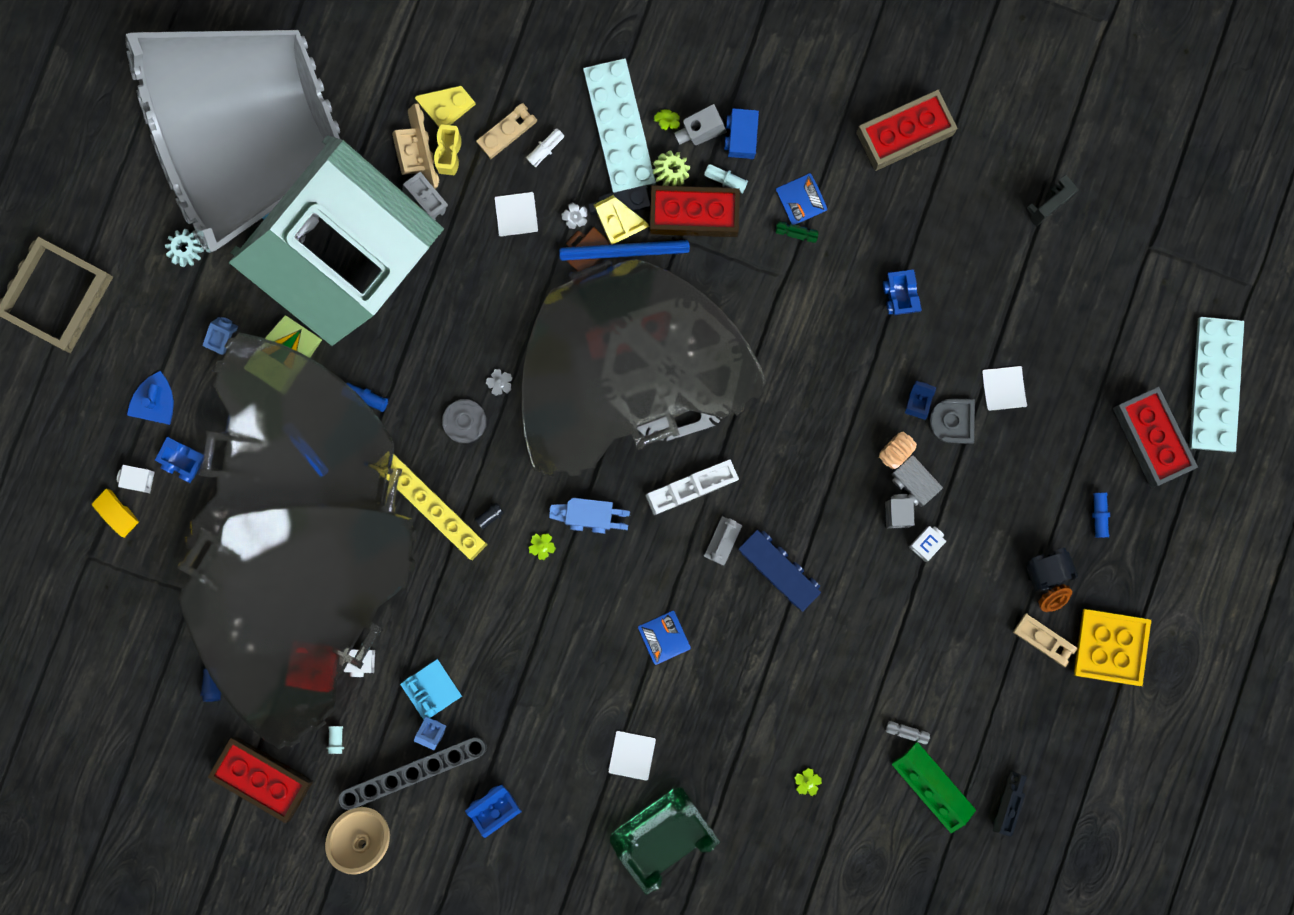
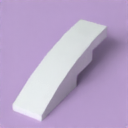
(692, 487)

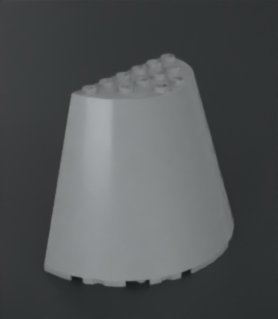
(230, 120)

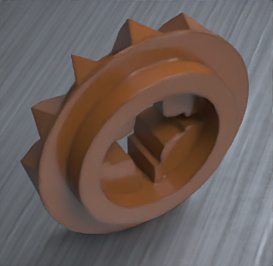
(1055, 598)

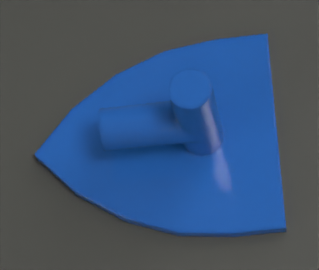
(153, 400)

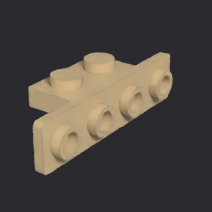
(413, 148)

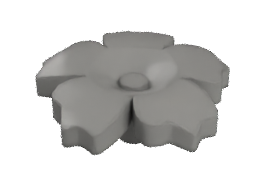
(575, 215)
(499, 382)

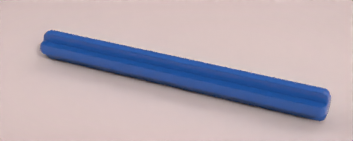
(624, 250)

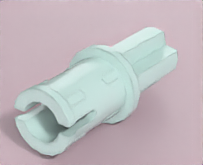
(725, 178)

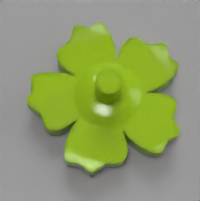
(667, 119)
(542, 546)
(807, 782)

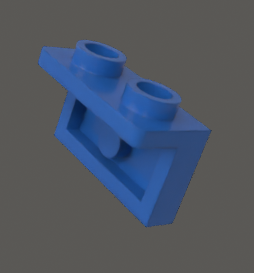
(493, 810)

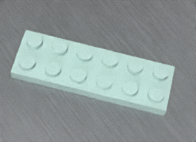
(619, 125)
(1216, 384)

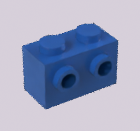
(743, 133)

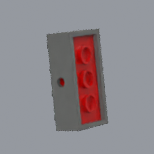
(1155, 437)

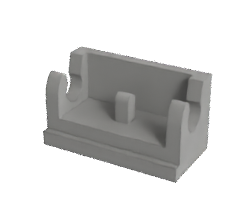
(424, 195)

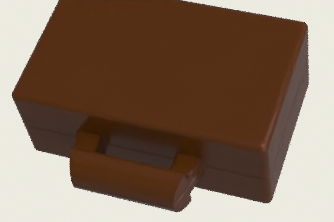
(592, 238)

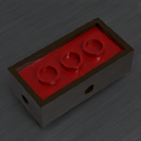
(694, 211)
(260, 779)

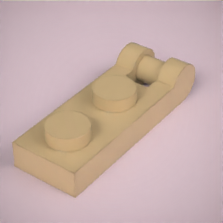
(506, 131)
(1044, 639)

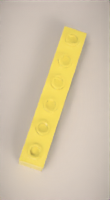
(437, 511)

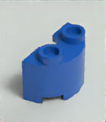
(902, 293)
(179, 458)

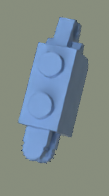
(588, 514)

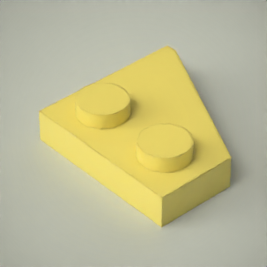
(446, 105)
(618, 219)

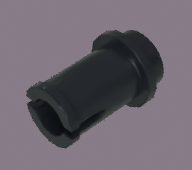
(489, 516)

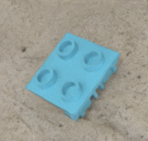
(431, 690)

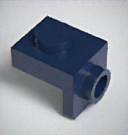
(920, 400)

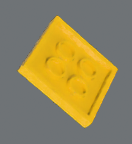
(1112, 647)

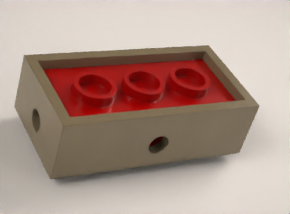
(906, 130)

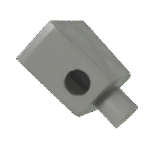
(710, 125)

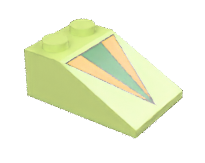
(294, 336)

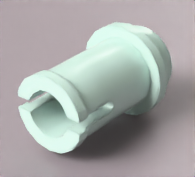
(335, 740)

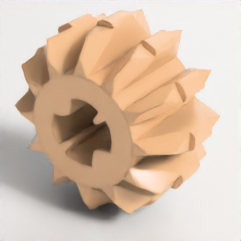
(897, 450)

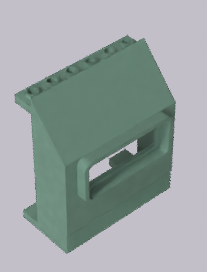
(361, 209)

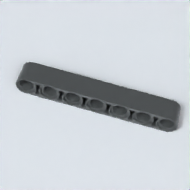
(403, 778)

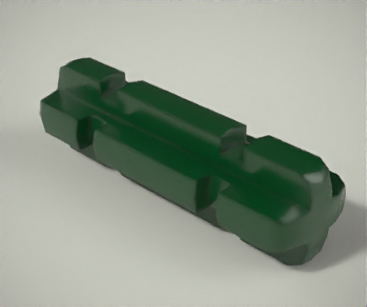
(797, 232)

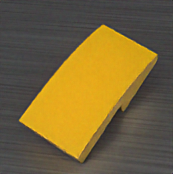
(114, 513)

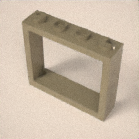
(83, 311)

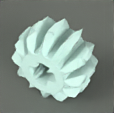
(175, 247)

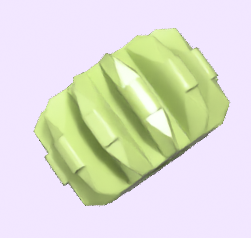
(674, 163)

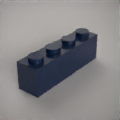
(779, 570)

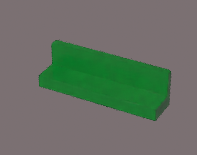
(934, 788)

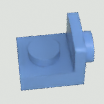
(218, 334)
(430, 733)

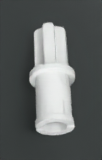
(545, 147)

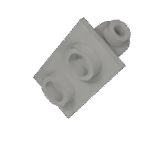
(723, 540)

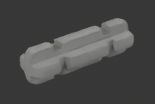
(907, 732)

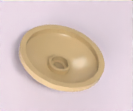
(350, 833)

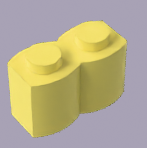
(446, 153)

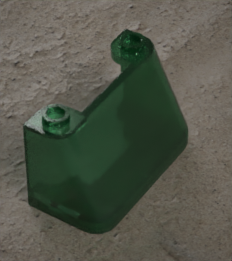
(661, 838)

